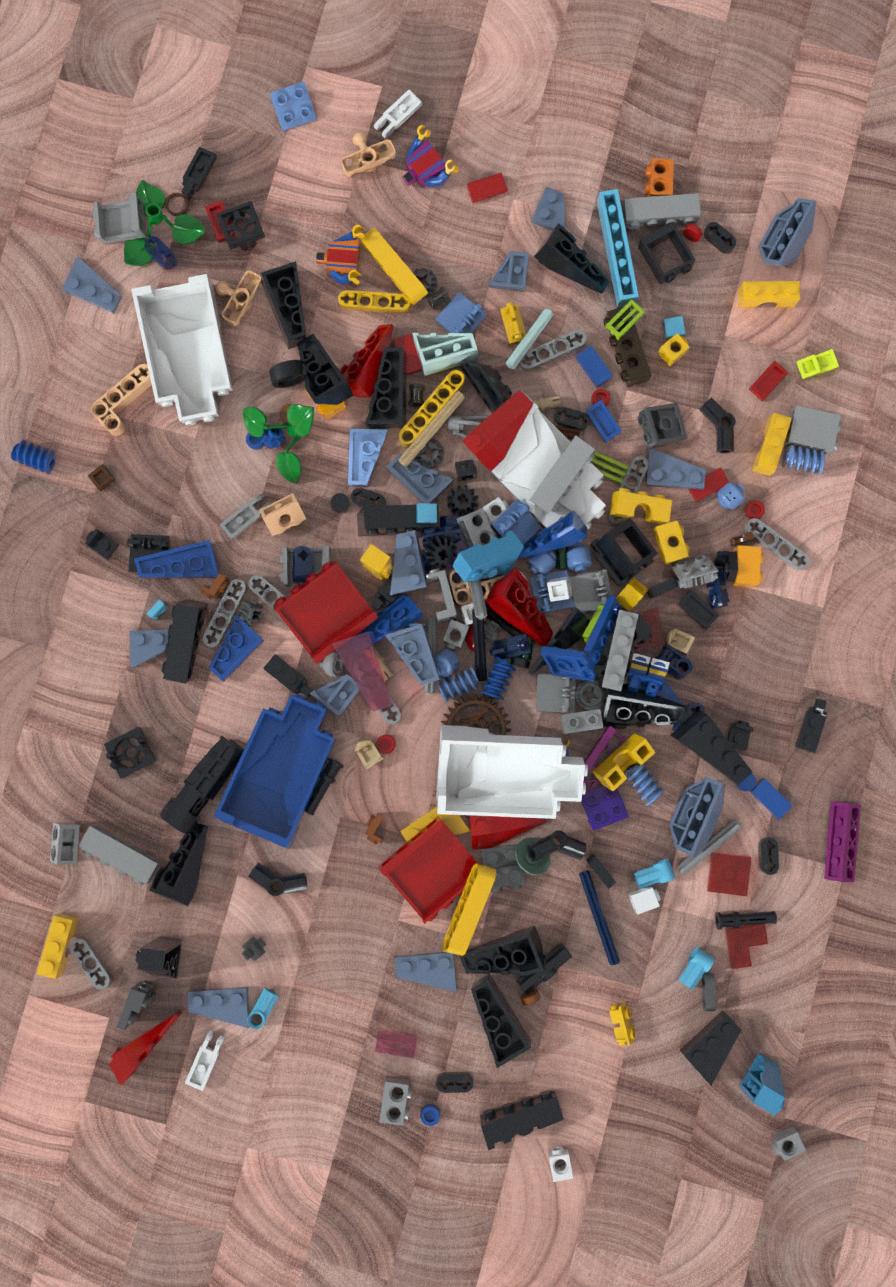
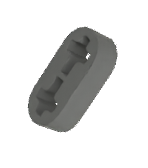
(708, 992)

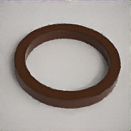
(179, 213)

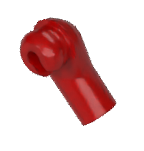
(470, 638)

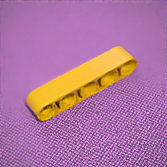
(393, 266)
(434, 400)
(469, 909)

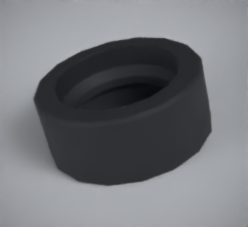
(286, 374)

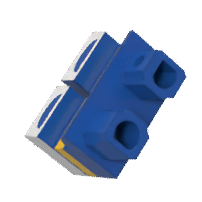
(638, 674)

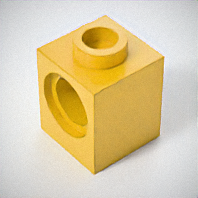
(670, 356)
(631, 594)

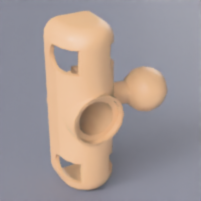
(378, 158)
(239, 308)

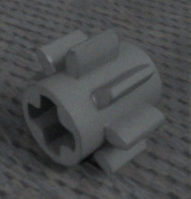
(251, 611)
(491, 631)
(253, 949)

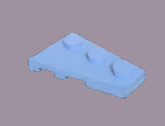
(363, 454)

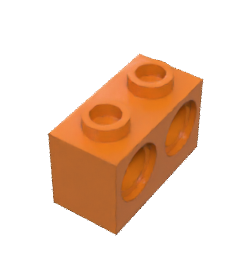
(655, 180)

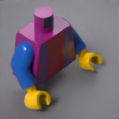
(426, 164)

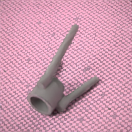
(458, 422)

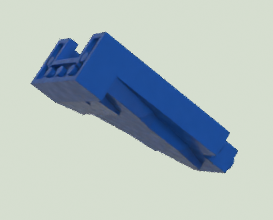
(278, 772)

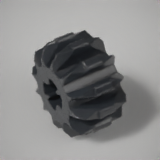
(469, 498)
(444, 556)

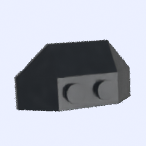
(487, 384)

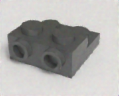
(662, 425)
(507, 869)
(138, 999)

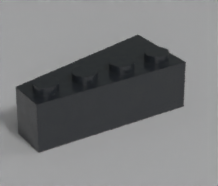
(285, 300)
(389, 395)
(390, 520)
(183, 640)
(710, 744)
(160, 957)
(502, 1027)
(520, 1118)

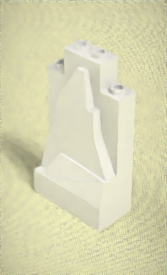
(184, 347)
(531, 459)
(505, 774)

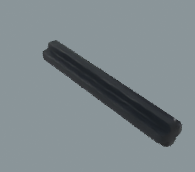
(479, 648)

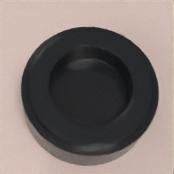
(340, 503)
(519, 662)

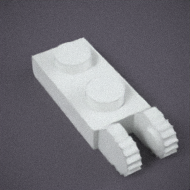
(398, 113)
(204, 1063)

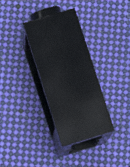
(669, 231)
(618, 556)

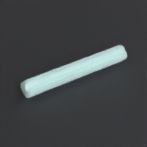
(529, 338)

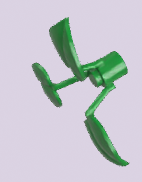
(185, 231)
(299, 425)

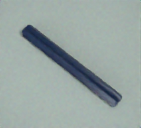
(599, 917)

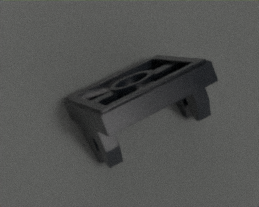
(238, 213)
(112, 745)

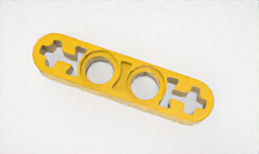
(373, 305)

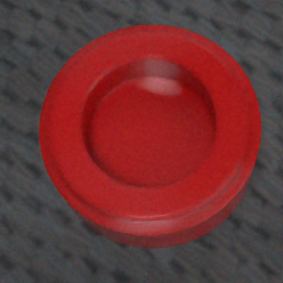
(692, 233)
(600, 394)
(754, 509)
(385, 744)

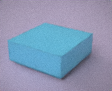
(673, 326)
(426, 513)
(157, 610)

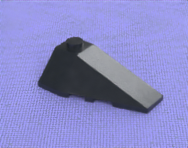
(564, 257)
(321, 375)
(567, 635)
(181, 874)
(511, 954)

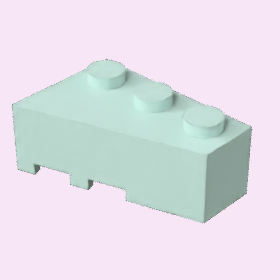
(444, 351)

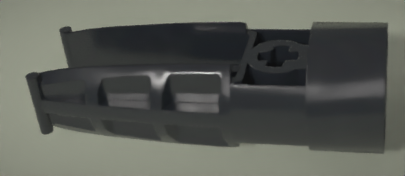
(202, 785)

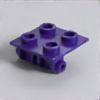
(603, 807)

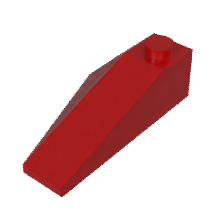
(364, 368)
(498, 431)
(516, 605)
(494, 830)
(131, 1056)

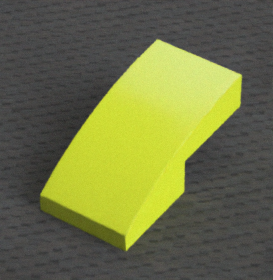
(817, 364)

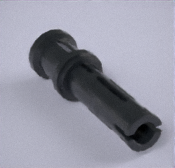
(326, 778)
(736, 920)

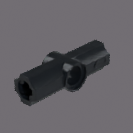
(552, 962)

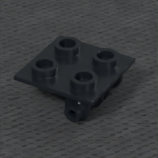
(145, 545)

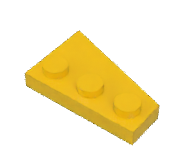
(453, 822)

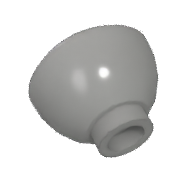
(332, 665)

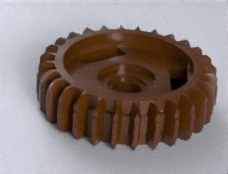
(486, 717)

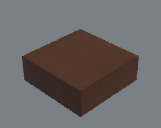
(101, 477)

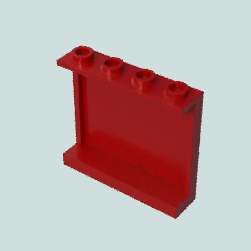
(324, 610)
(430, 869)

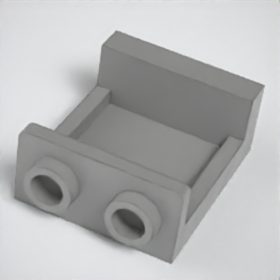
(120, 220)
(813, 429)
(319, 558)
(450, 613)

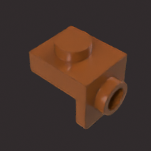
(218, 586)
(373, 824)

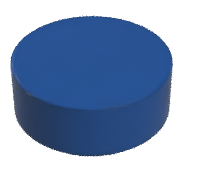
(254, 442)
(748, 783)
(430, 1114)

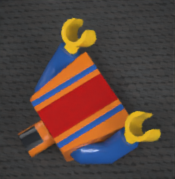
(343, 257)

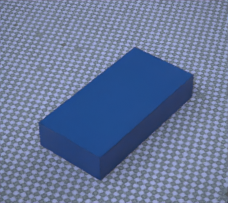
(593, 366)
(603, 421)
(771, 798)

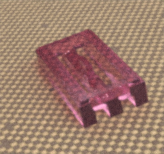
(413, 1039)

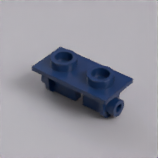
(448, 530)
(717, 596)
(510, 647)

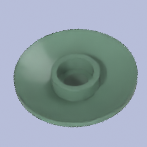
(530, 866)

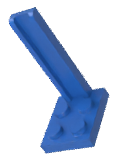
(581, 664)

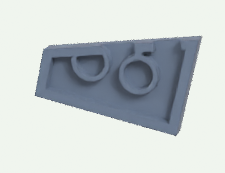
(90, 287)
(673, 472)
(420, 480)
(408, 564)
(416, 652)
(428, 969)
(221, 1004)

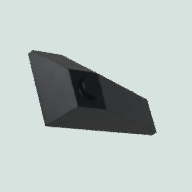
(637, 708)

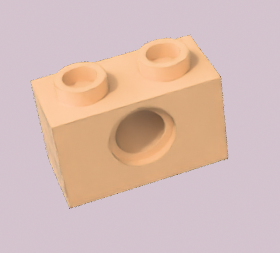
(287, 505)

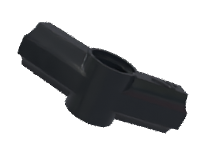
(724, 435)
(567, 846)
(289, 883)

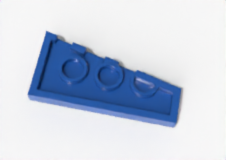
(182, 562)
(393, 618)

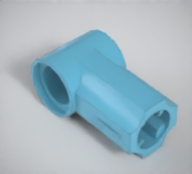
(658, 873)
(699, 963)
(263, 1007)

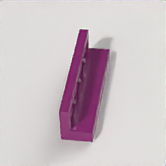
(597, 749)
(841, 842)

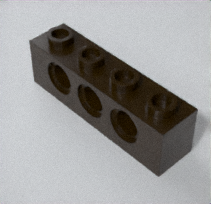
(636, 354)

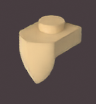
(680, 641)
(368, 753)

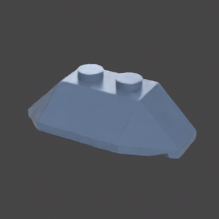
(788, 233)
(697, 815)

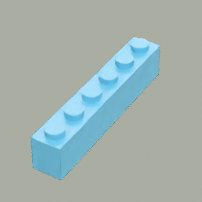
(617, 247)

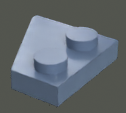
(550, 210)
(512, 272)
(147, 645)
(337, 694)

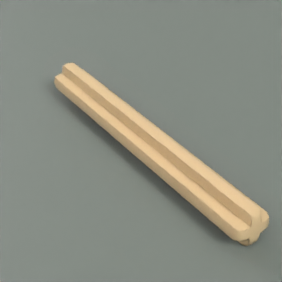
(431, 429)

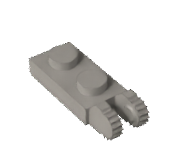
(243, 518)

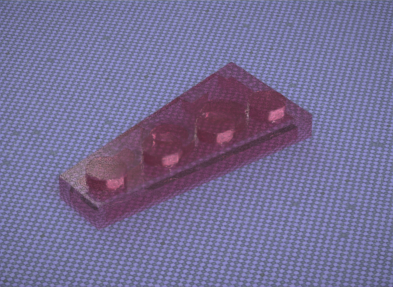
(363, 665)

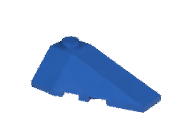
(556, 536)

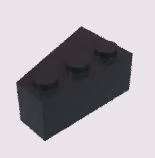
(711, 1046)

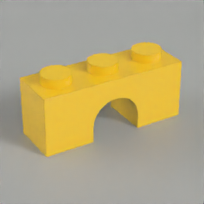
(758, 292)
(774, 438)
(656, 508)
(377, 563)
(633, 751)
(53, 956)

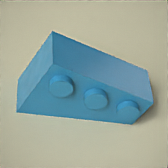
(490, 559)
(764, 1084)

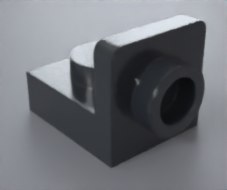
(465, 470)
(101, 543)
(729, 563)
(740, 734)

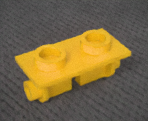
(513, 323)
(625, 1032)

